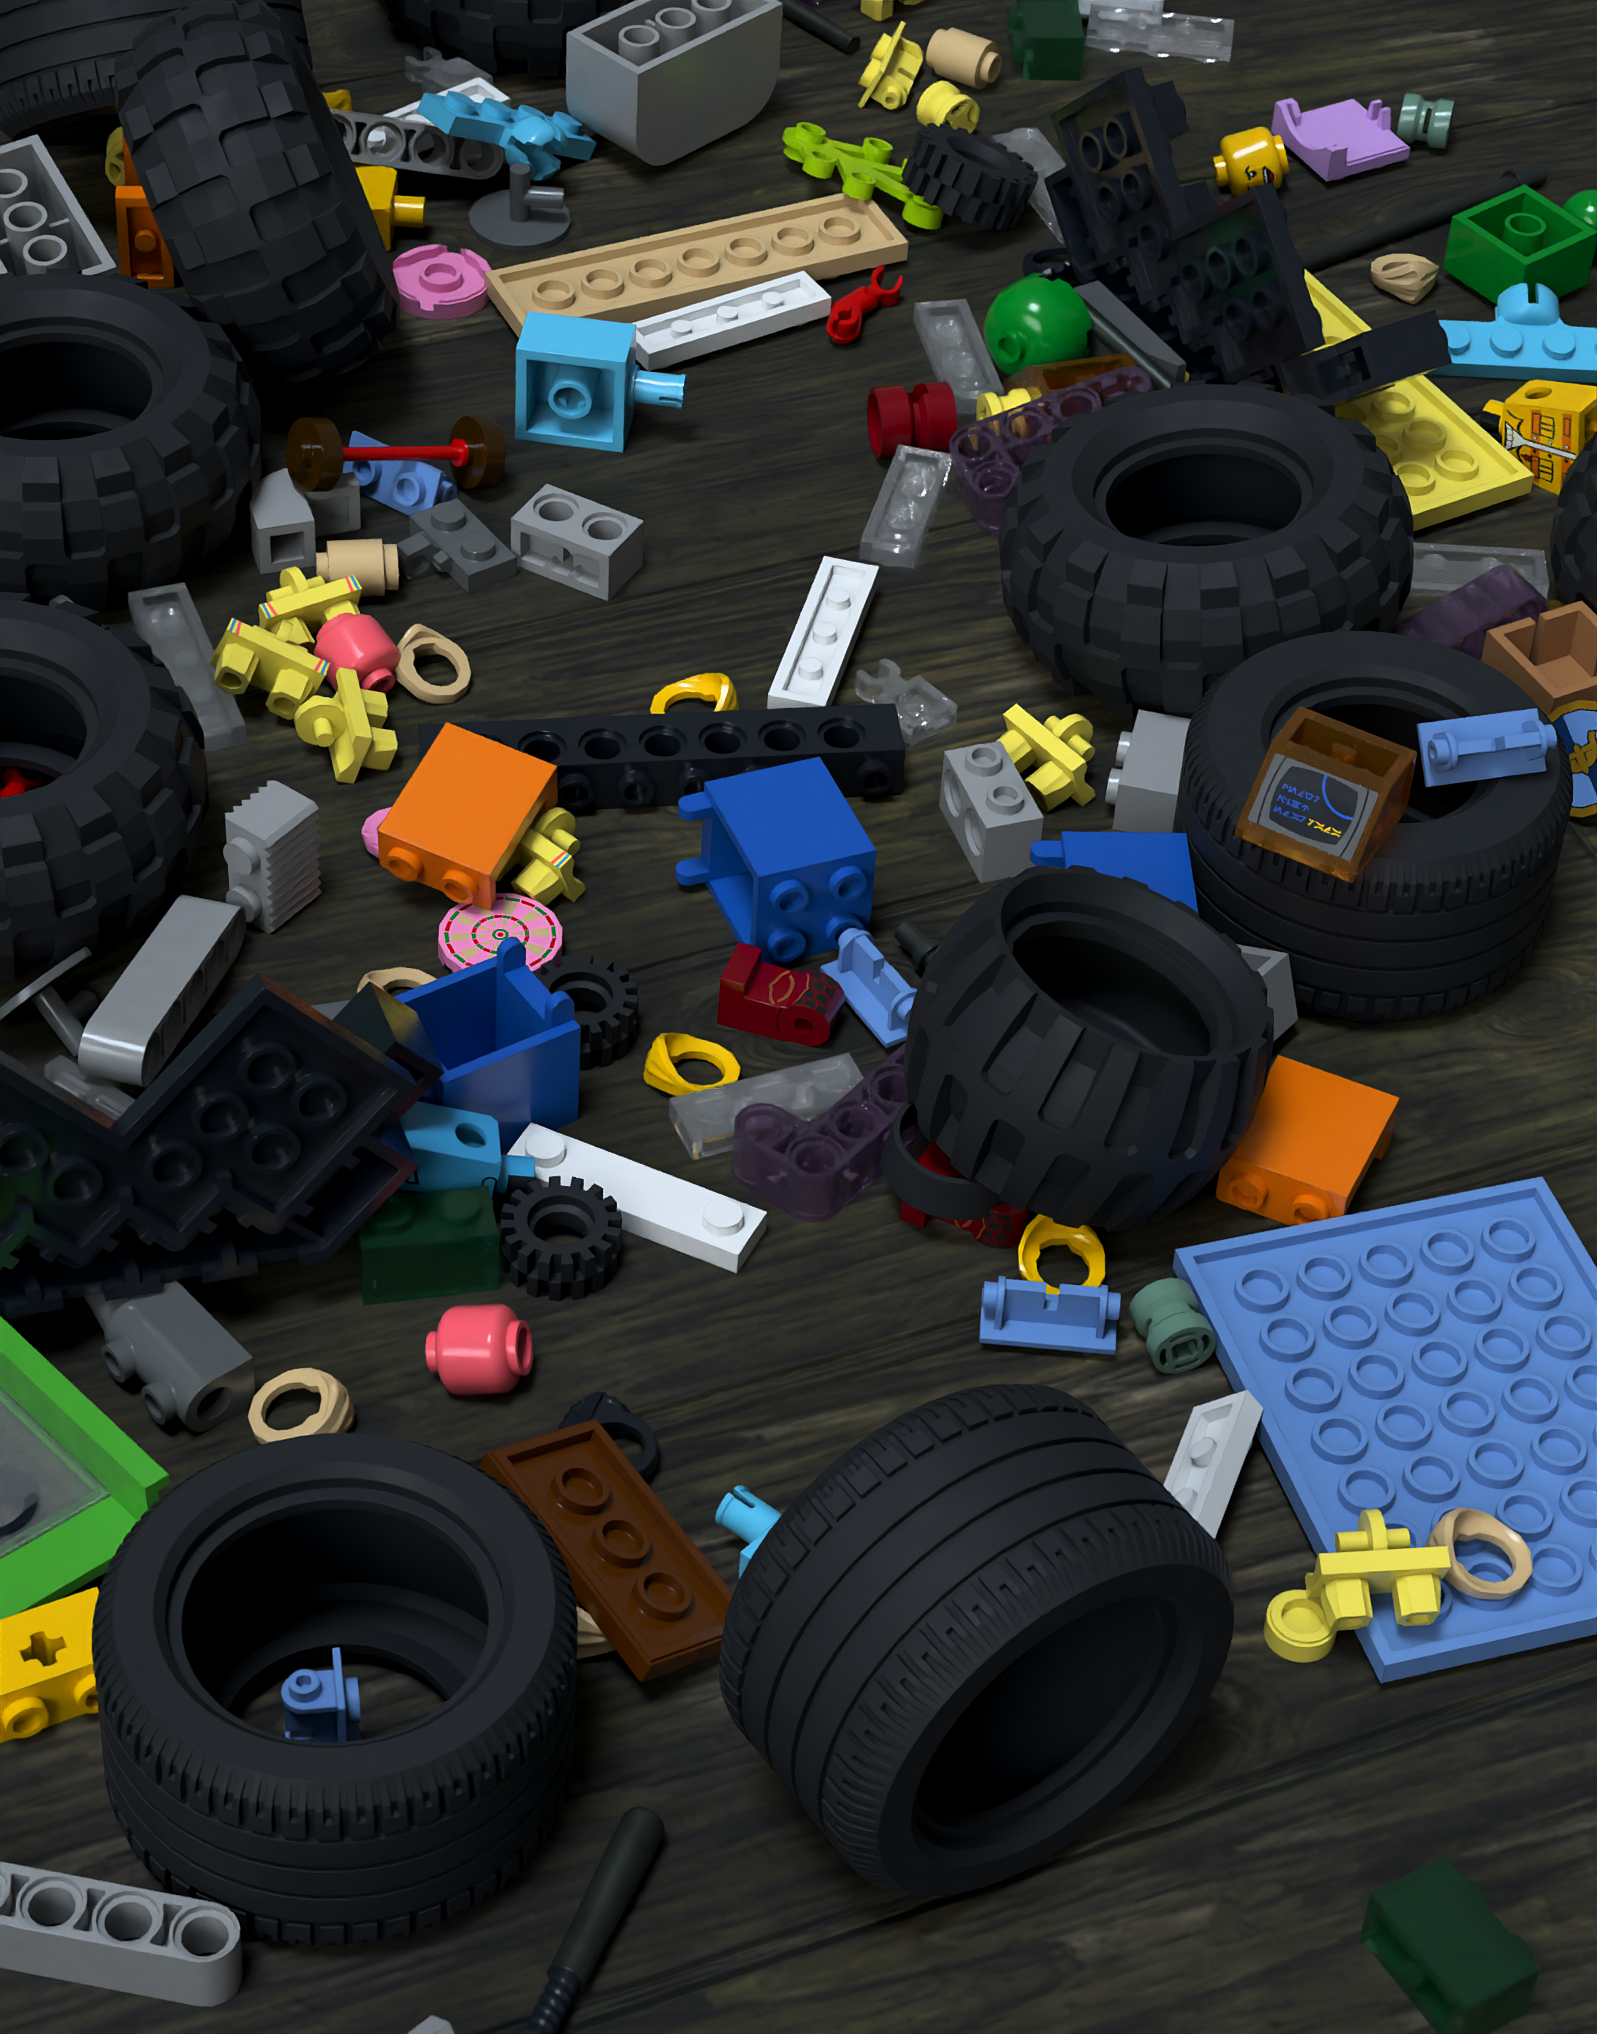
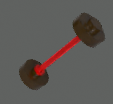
(317, 453)

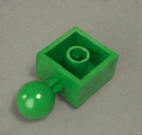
(1524, 241)

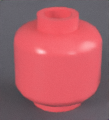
(358, 645)
(480, 1349)

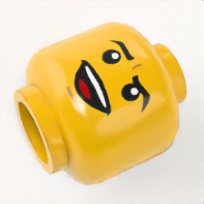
(1250, 160)

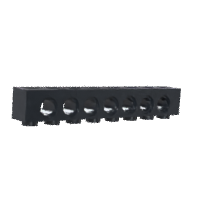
(671, 755)

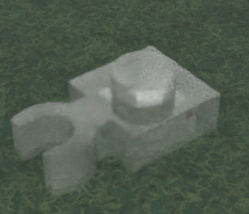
(439, 74)
(919, 704)

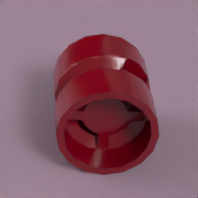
(912, 419)

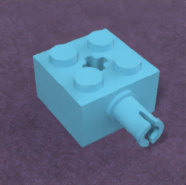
(583, 382)

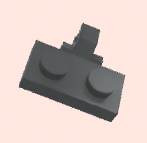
(457, 543)

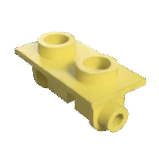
(891, 70)

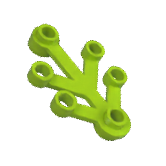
(859, 168)

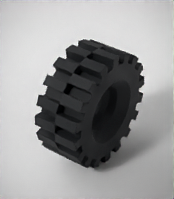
(969, 176)

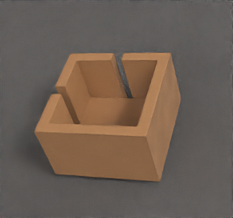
(1561, 657)

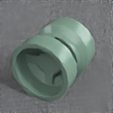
(1414, 118)
(1173, 1327)

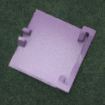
(1339, 137)

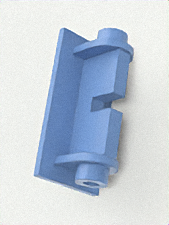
(399, 484)
(1484, 747)
(872, 987)
(1028, 1317)
(322, 1705)

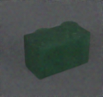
(1046, 39)
(428, 1246)
(1449, 1951)

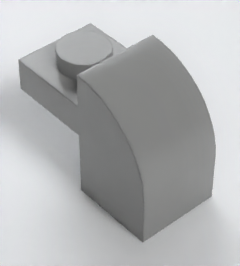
(289, 520)

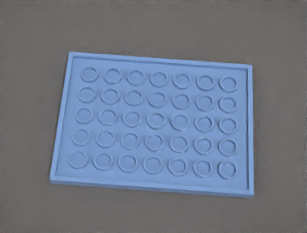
(1424, 1372)

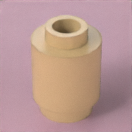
(964, 57)
(368, 559)

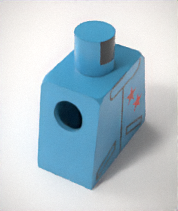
(460, 1152)

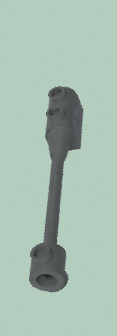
(180, 1355)

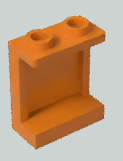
(139, 239)
(464, 815)
(1307, 1145)

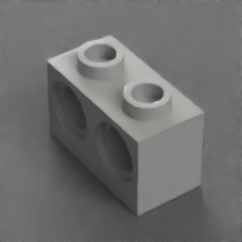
(577, 542)
(989, 810)

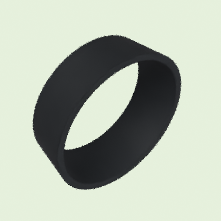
(928, 1190)

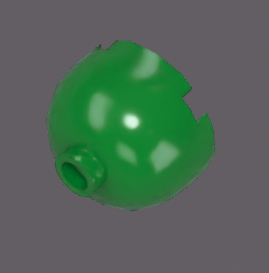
(1036, 324)

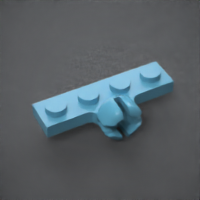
(523, 133)
(1522, 342)

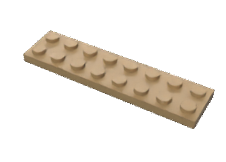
(700, 262)

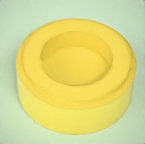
(1298, 1627)

